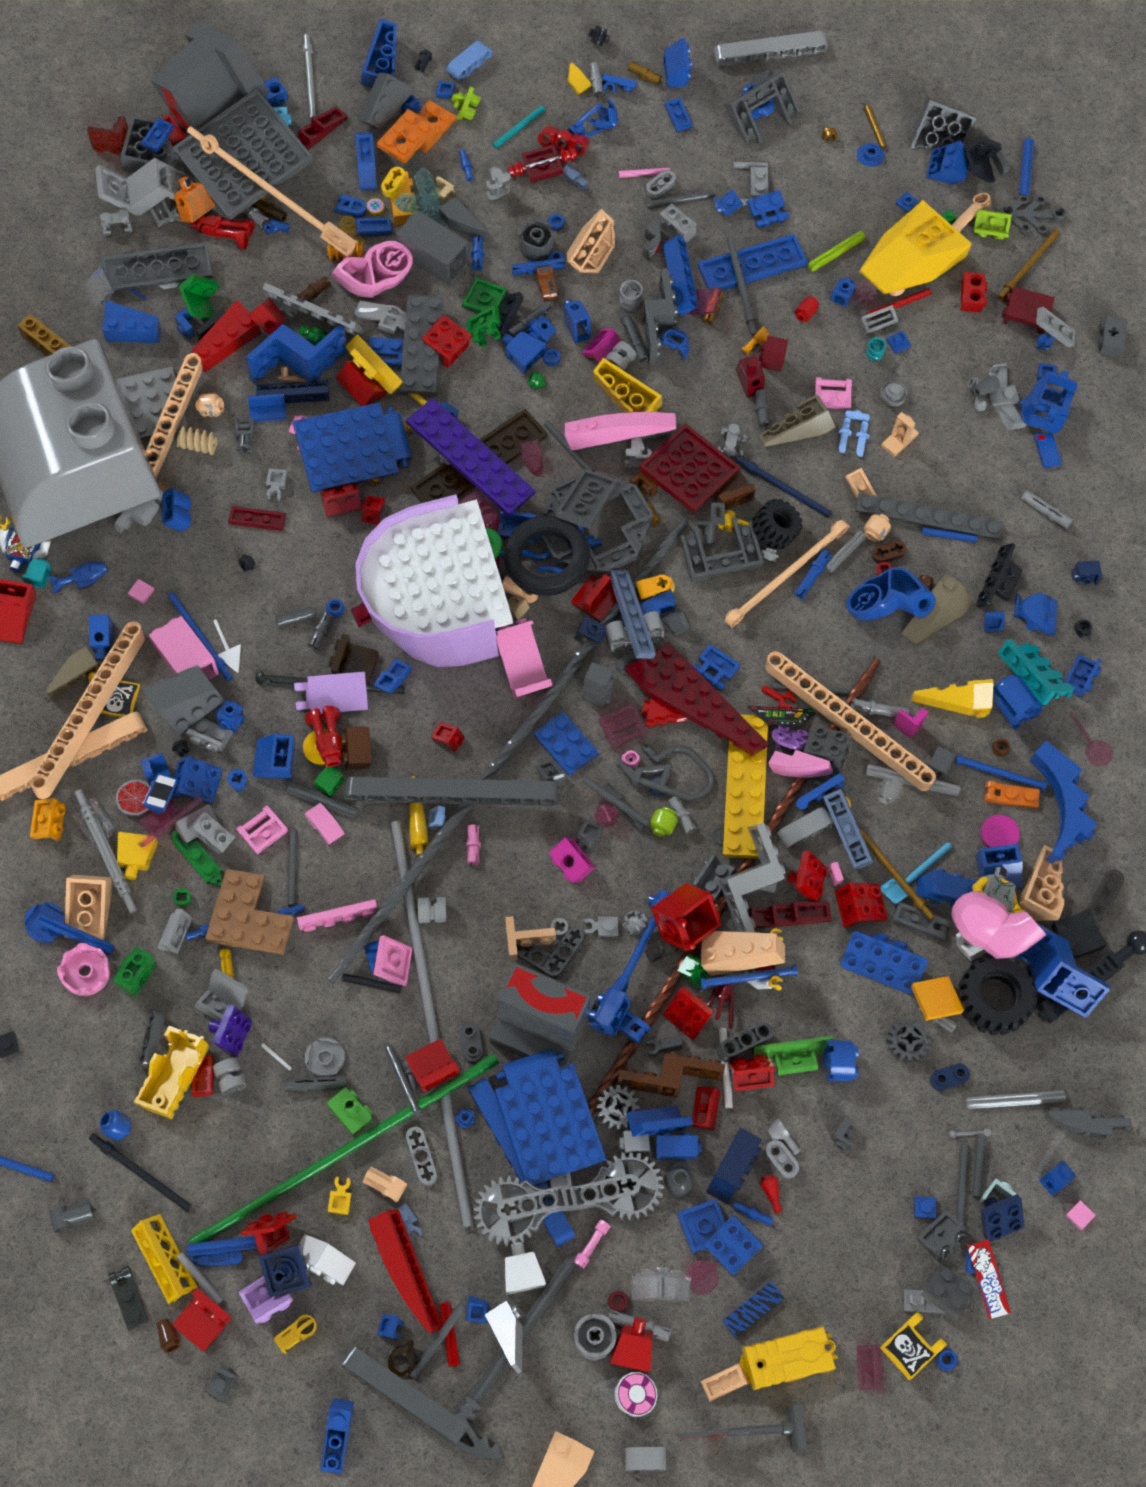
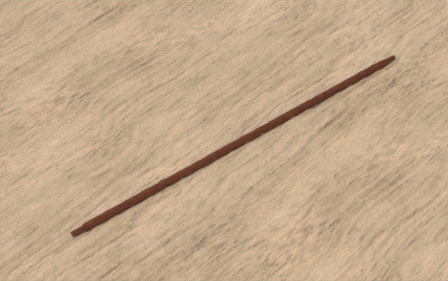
(671, 983)

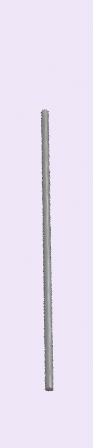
(432, 1026)

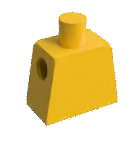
(133, 856)

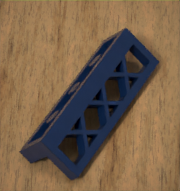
(297, 394)

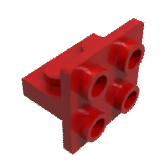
(341, 499)
(595, 597)
(752, 1073)
(269, 1231)

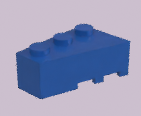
(129, 325)
(943, 886)

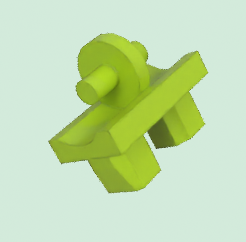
(463, 101)

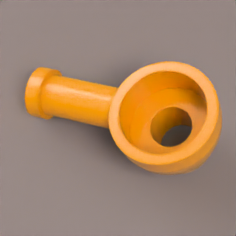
(760, 336)

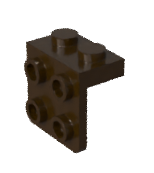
(353, 658)

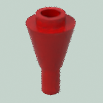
(771, 1188)

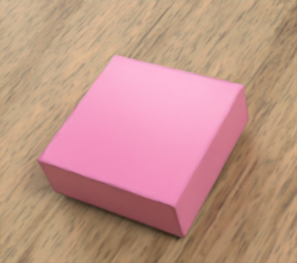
(141, 591)
(835, 874)
(1080, 1215)

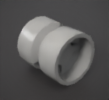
(630, 295)
(621, 355)
(432, 910)
(229, 1076)

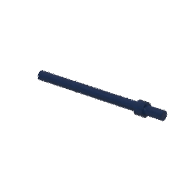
(754, 469)

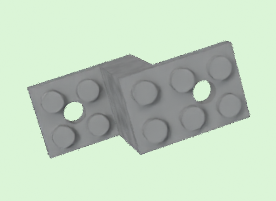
(141, 189)
(753, 878)

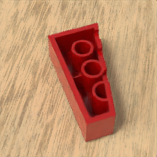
(226, 336)

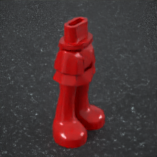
(214, 226)
(327, 744)

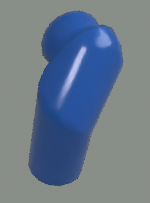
(276, 225)

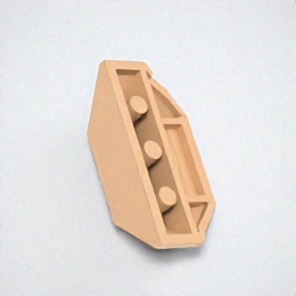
(593, 244)

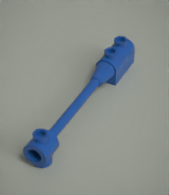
(615, 1002)

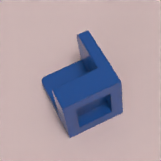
(154, 765)

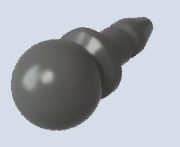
(409, 1075)

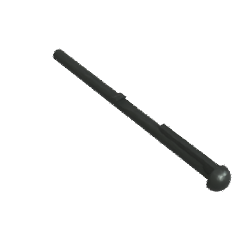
(285, 681)

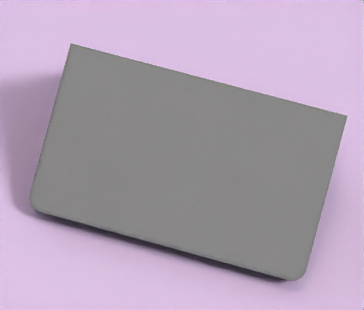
(175, 931)

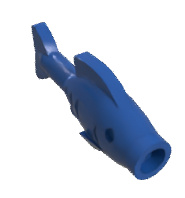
(84, 575)

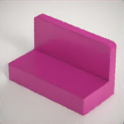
(601, 344)
(909, 725)

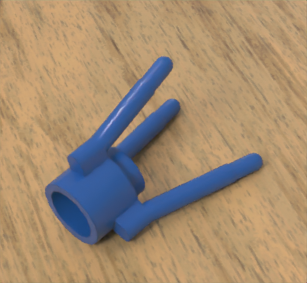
(578, 128)

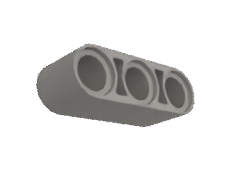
(805, 827)

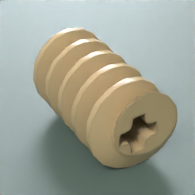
(196, 440)

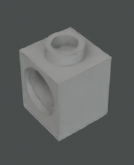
(634, 1144)

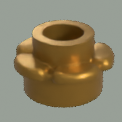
(829, 132)

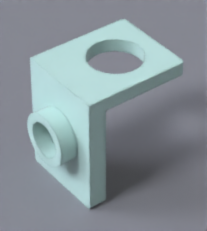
(1003, 1187)

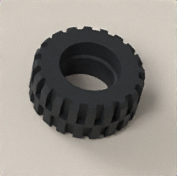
(982, 1014)

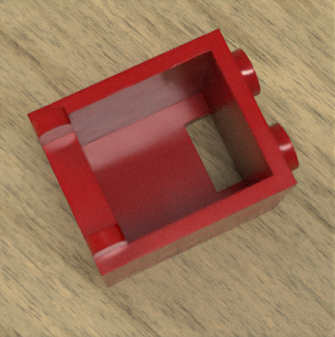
(686, 916)

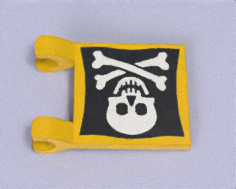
(122, 700)
(909, 1349)

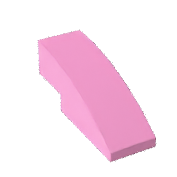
(799, 765)

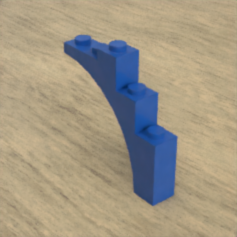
(1063, 777)

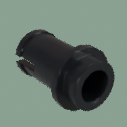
(425, 57)

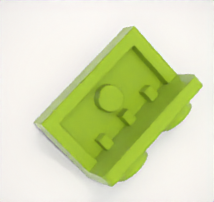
(992, 224)

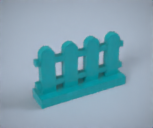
(1038, 681)

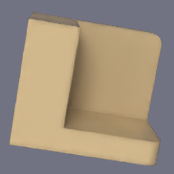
(444, 190)

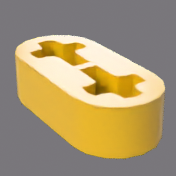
(390, 180)

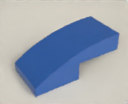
(393, 677)

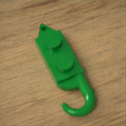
(198, 859)

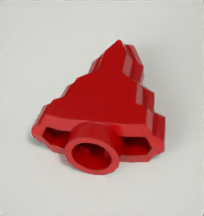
(659, 714)

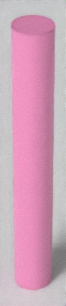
(641, 172)

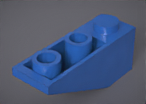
(337, 1435)

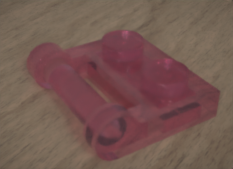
(620, 721)

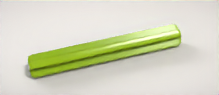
(836, 251)

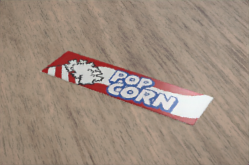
(988, 1279)

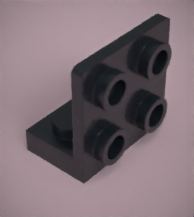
(978, 154)

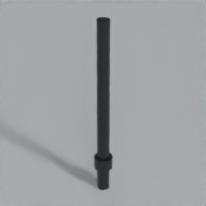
(108, 1149)

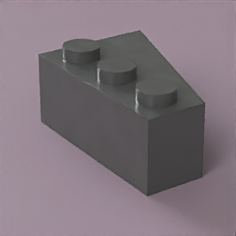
(384, 100)

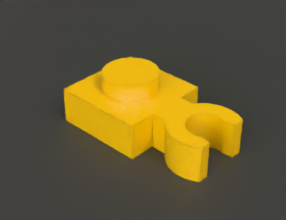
(340, 1200)

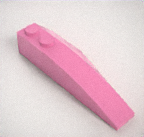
(616, 427)

